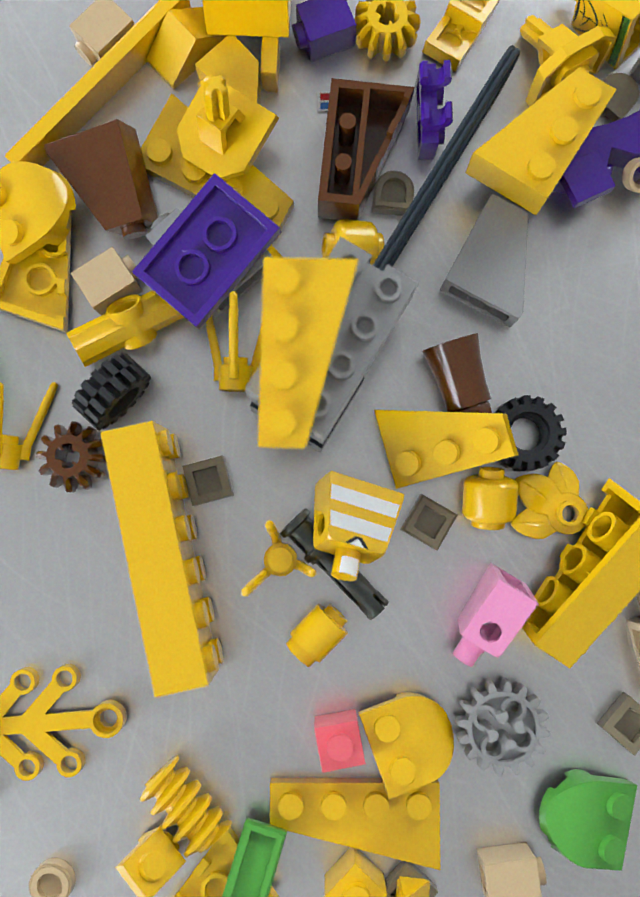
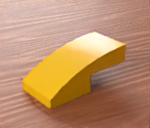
(458, 30)

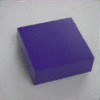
(586, 179)

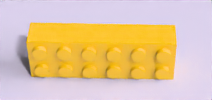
(162, 557)

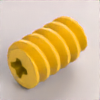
(185, 808)

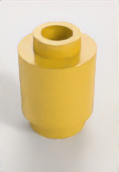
(317, 634)

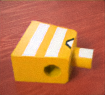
(353, 521)

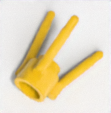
(234, 372)
(10, 450)
(278, 560)

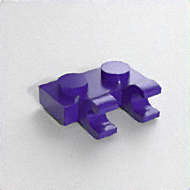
(430, 119)

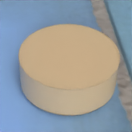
(52, 879)

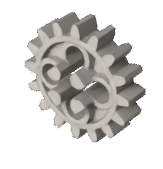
(523, 720)

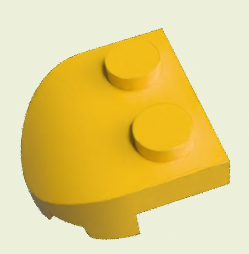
(32, 209)
(408, 741)

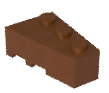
(357, 142)

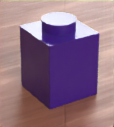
(324, 27)

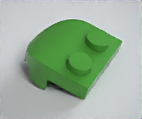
(589, 819)

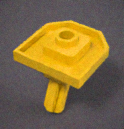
(563, 52)
(223, 129)

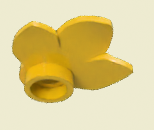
(545, 501)

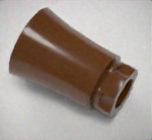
(460, 374)

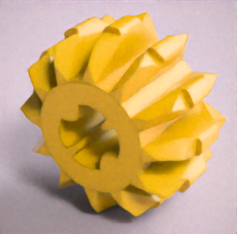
(386, 27)

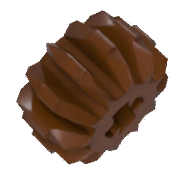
(72, 472)

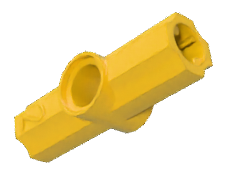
(126, 324)

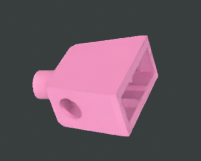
(497, 600)

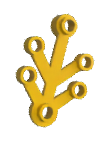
(37, 723)

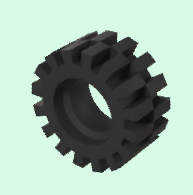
(111, 391)
(550, 432)

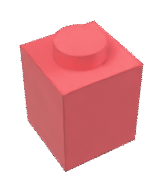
(338, 740)

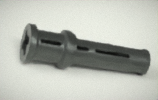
(360, 591)

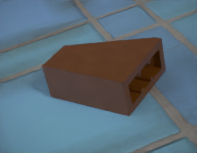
(108, 176)

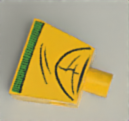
(619, 16)

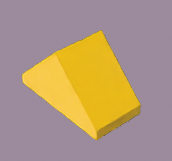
(181, 44)

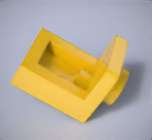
(151, 863)

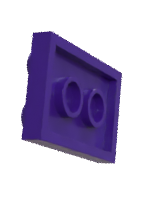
(207, 251)

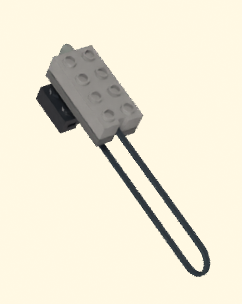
(379, 290)

